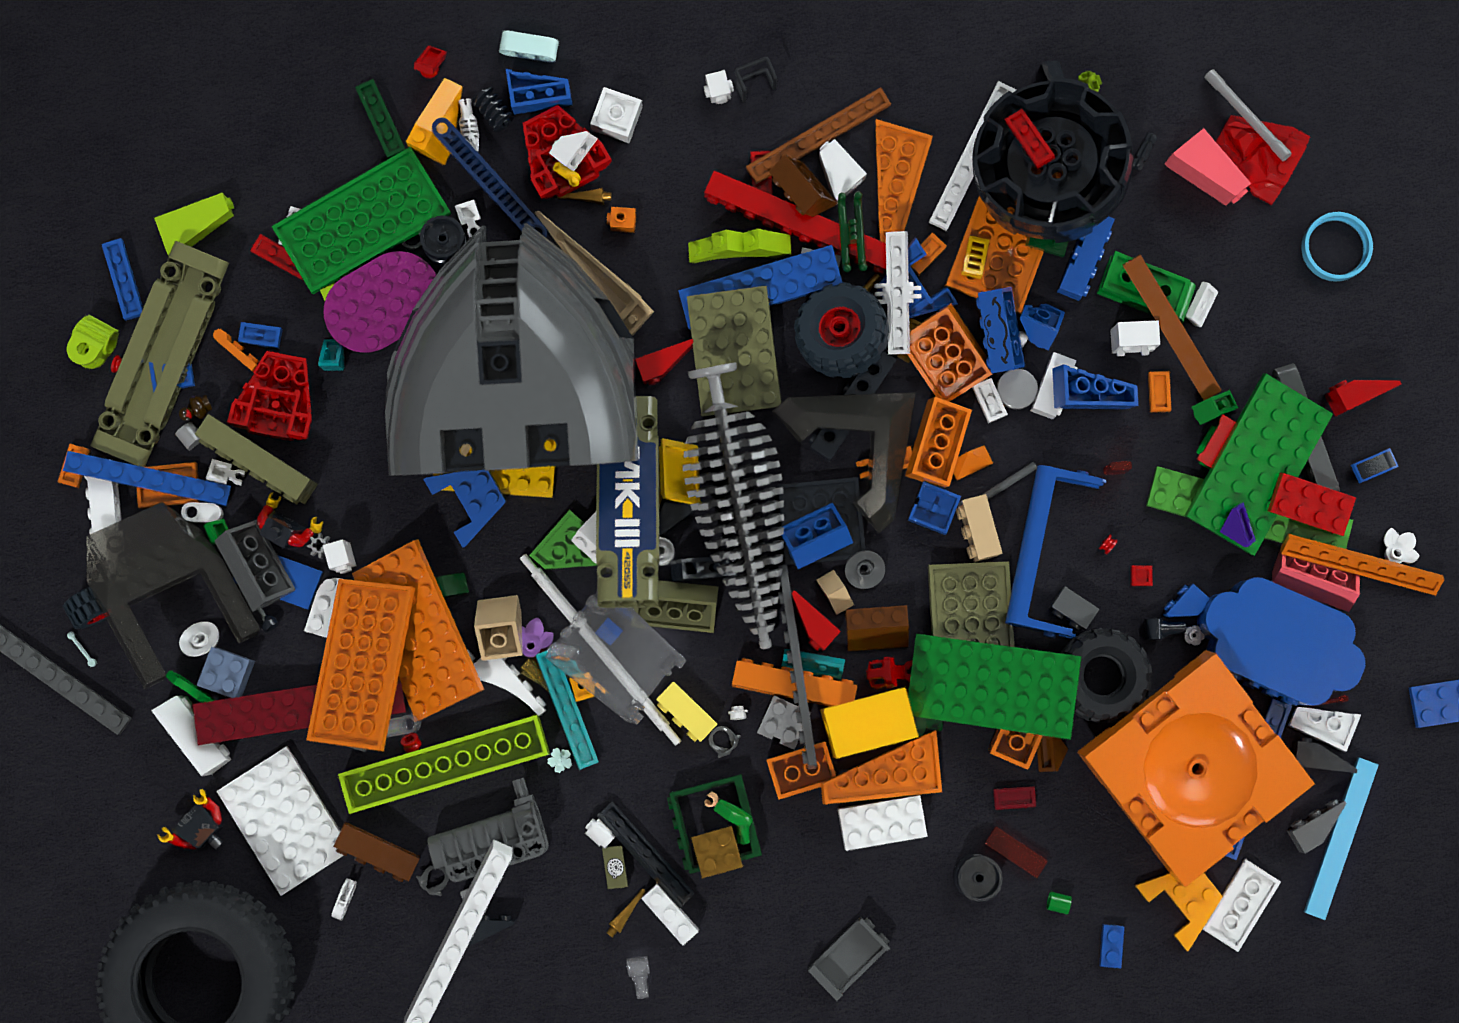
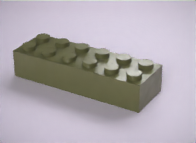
(252, 457)

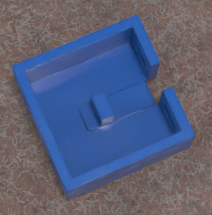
(934, 508)

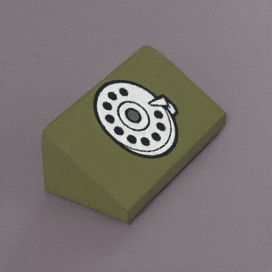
(615, 867)

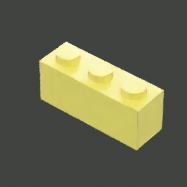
(686, 712)

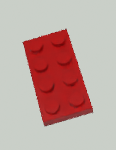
(1311, 504)

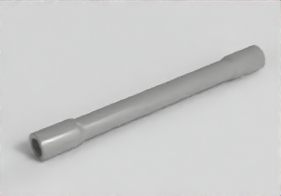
(1221, 86)

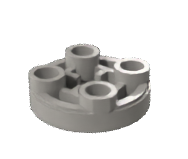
(1017, 389)

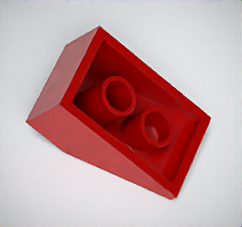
(1349, 395)
(816, 626)

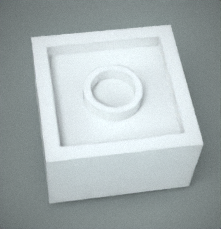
(616, 115)
(1135, 337)

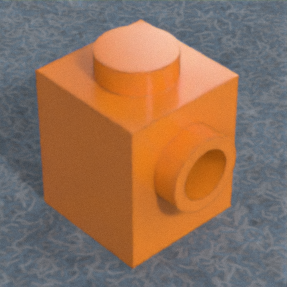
(622, 219)

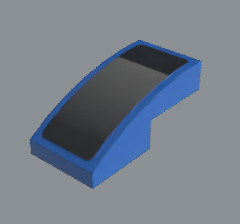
(1374, 465)

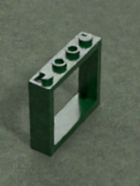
(678, 822)

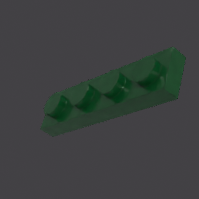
(380, 118)

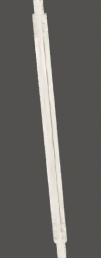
(569, 612)

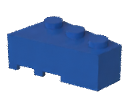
(537, 92)

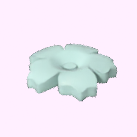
(560, 760)

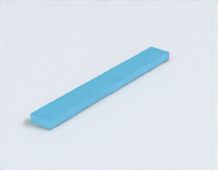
(1341, 839)

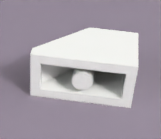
(572, 148)

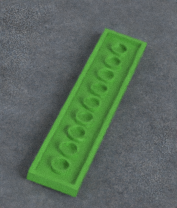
(1175, 492)

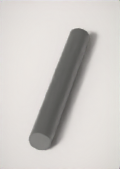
(1010, 480)

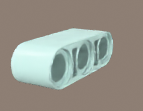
(528, 46)

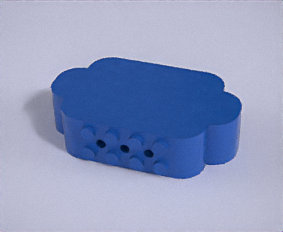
(1282, 642)

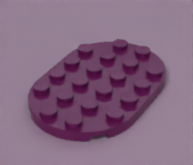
(376, 300)

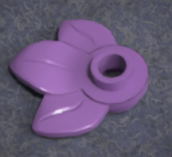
(535, 635)

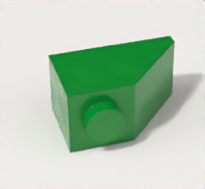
(1214, 407)

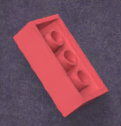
(1317, 581)

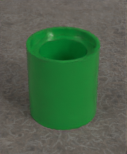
(1058, 902)

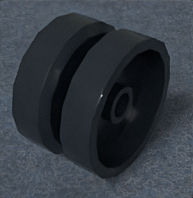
(436, 231)
(965, 877)

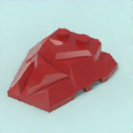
(540, 136)
(1257, 160)
(275, 399)

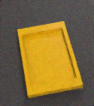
(672, 474)

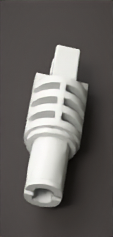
(468, 124)

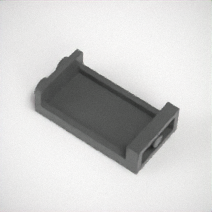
(848, 957)

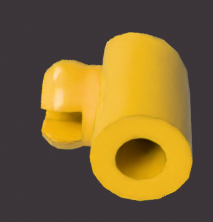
(570, 175)

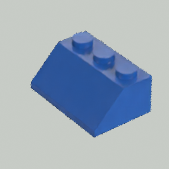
(816, 535)

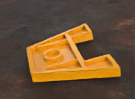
(1195, 901)

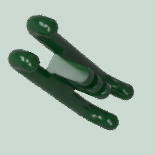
(852, 232)

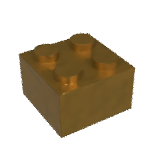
(717, 852)

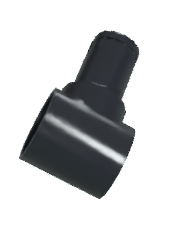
(1161, 628)

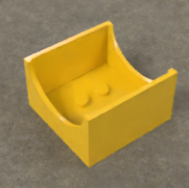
(869, 723)

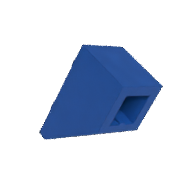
(1189, 602)

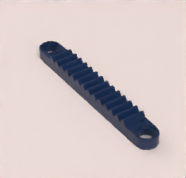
(486, 177)

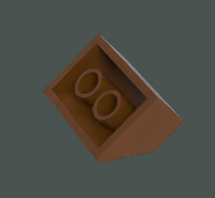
(801, 186)
(877, 628)

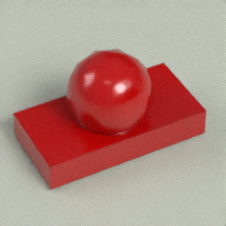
(429, 61)

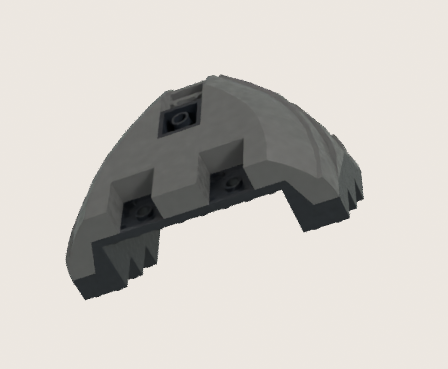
(510, 355)

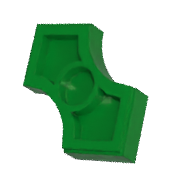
(189, 687)

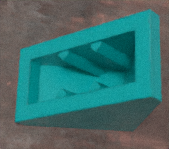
(331, 356)

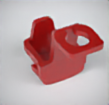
(888, 672)

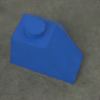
(1041, 324)

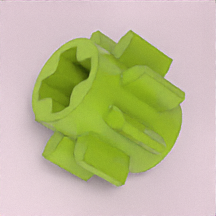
(1091, 79)

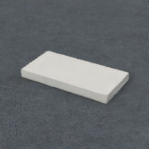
(1241, 905)

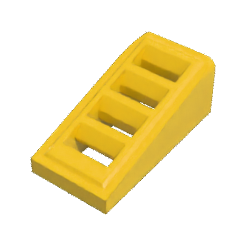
(971, 272)

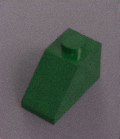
(453, 585)

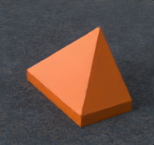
(971, 462)

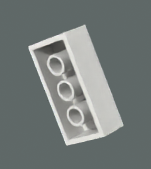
(882, 822)

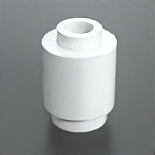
(599, 833)

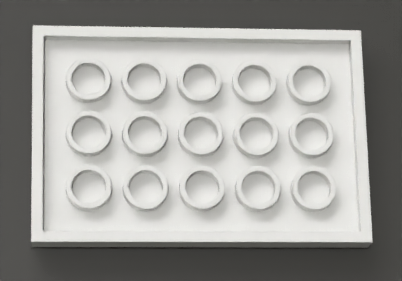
(282, 820)

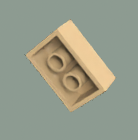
(979, 528)

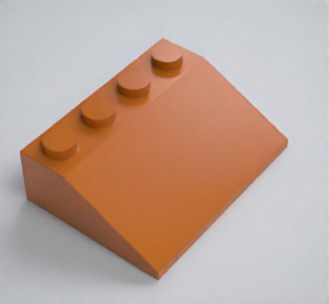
(947, 354)

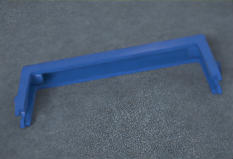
(1031, 547)

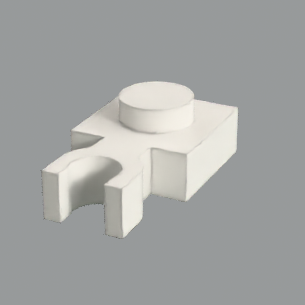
(468, 214)
(222, 472)

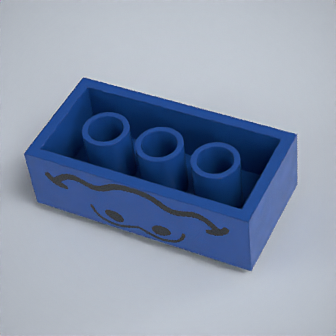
(1000, 330)

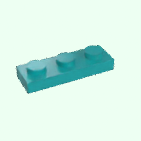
(818, 664)

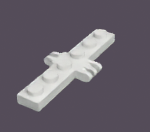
(897, 292)

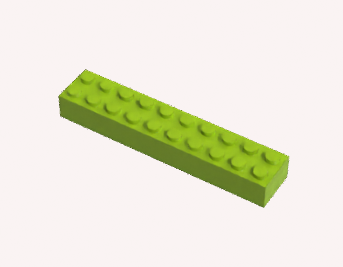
(443, 764)

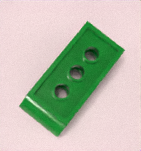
(1175, 288)

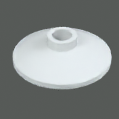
(199, 639)

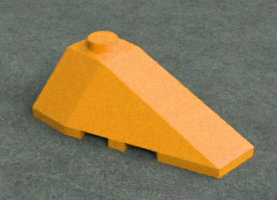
(442, 105)

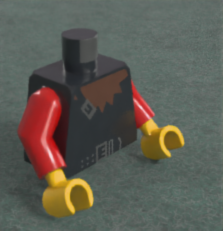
(282, 529)
(197, 826)

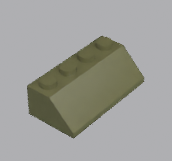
(682, 607)

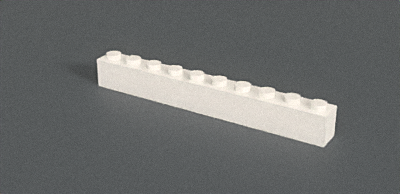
(459, 933)

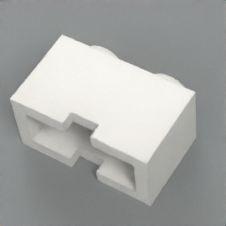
(339, 556)

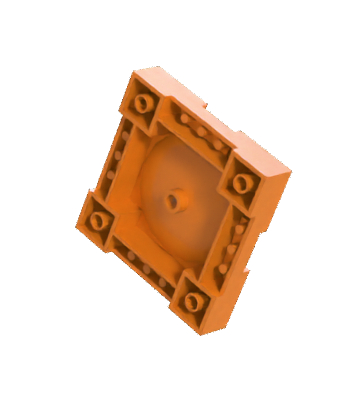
(1241, 774)

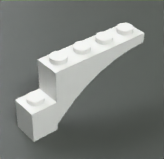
(505, 676)

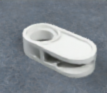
(205, 512)
(344, 899)

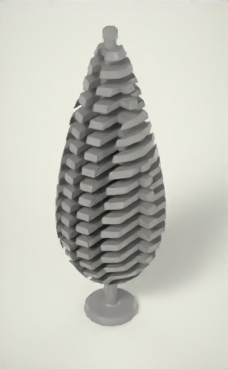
(738, 510)

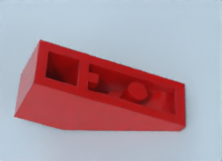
(659, 363)

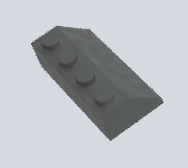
(254, 565)

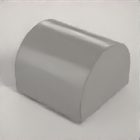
(187, 436)

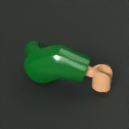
(733, 814)

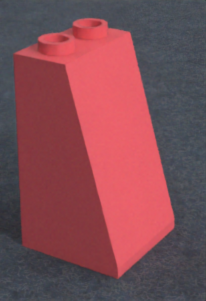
(1209, 168)

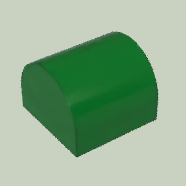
(215, 529)

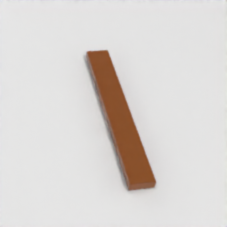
(821, 133)
(1172, 327)

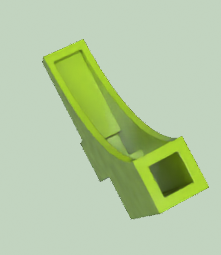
(737, 244)

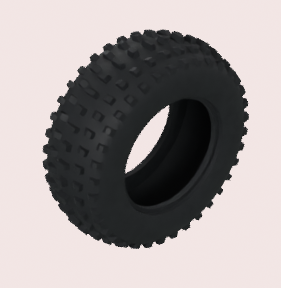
(233, 918)

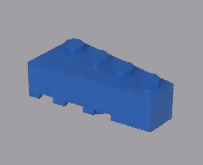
(1083, 261)
(1085, 390)

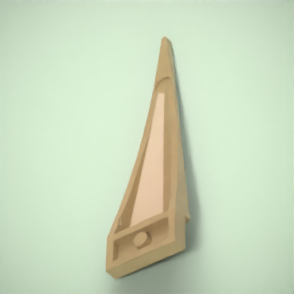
(624, 299)

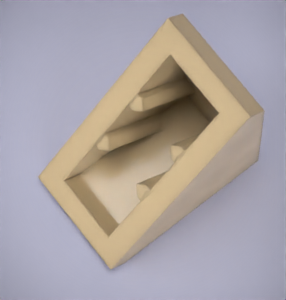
(835, 592)

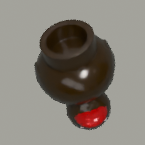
(197, 406)

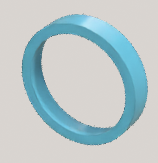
(1358, 225)

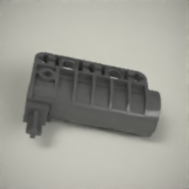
(471, 842)

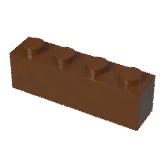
(376, 851)

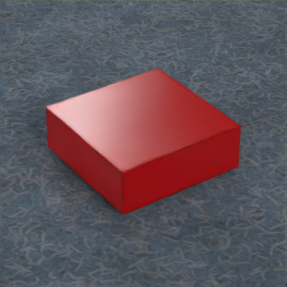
(1141, 575)

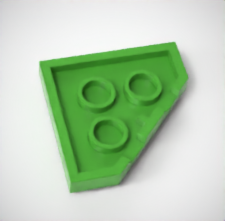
(558, 549)

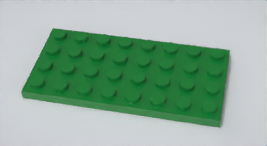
(360, 220)
(1268, 439)
(994, 686)

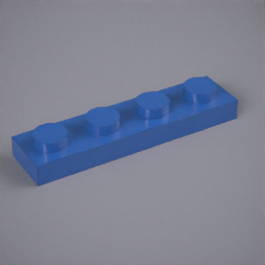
(123, 279)

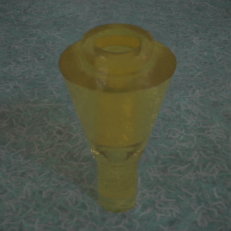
(532, 671)

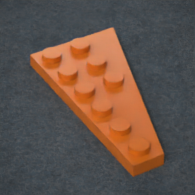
(899, 168)
(897, 773)

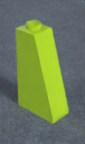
(194, 221)

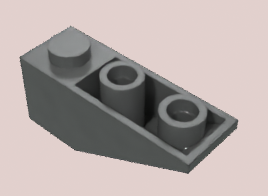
(1314, 830)

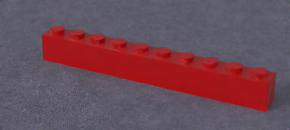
(784, 215)

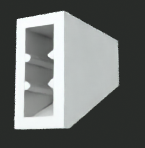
(840, 169)

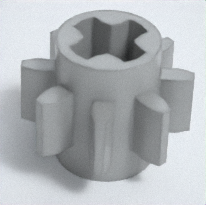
(316, 541)

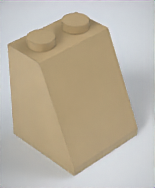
(499, 627)

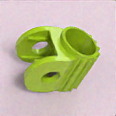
(96, 336)

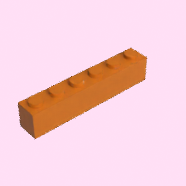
(777, 682)

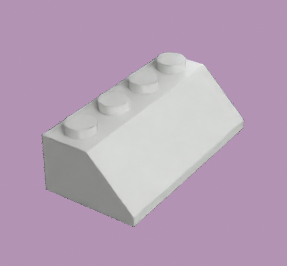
(179, 721)

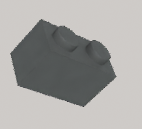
(1073, 608)

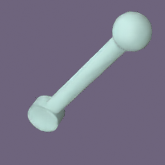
(91, 662)

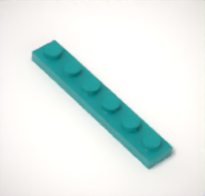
(567, 712)

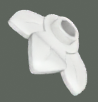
(1401, 545)

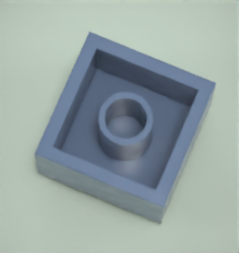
(225, 673)

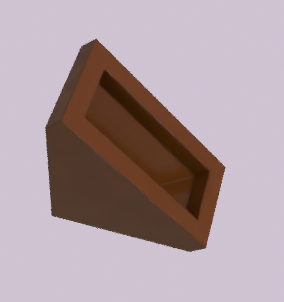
(1050, 753)

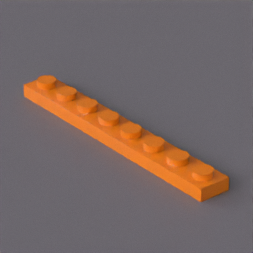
(1362, 564)

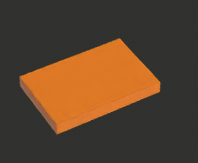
(149, 498)

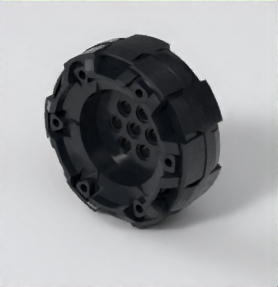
(1047, 205)

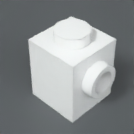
(718, 87)

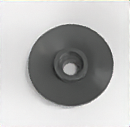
(866, 577)

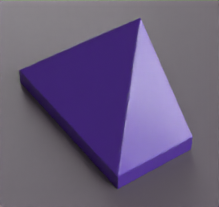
(1238, 526)

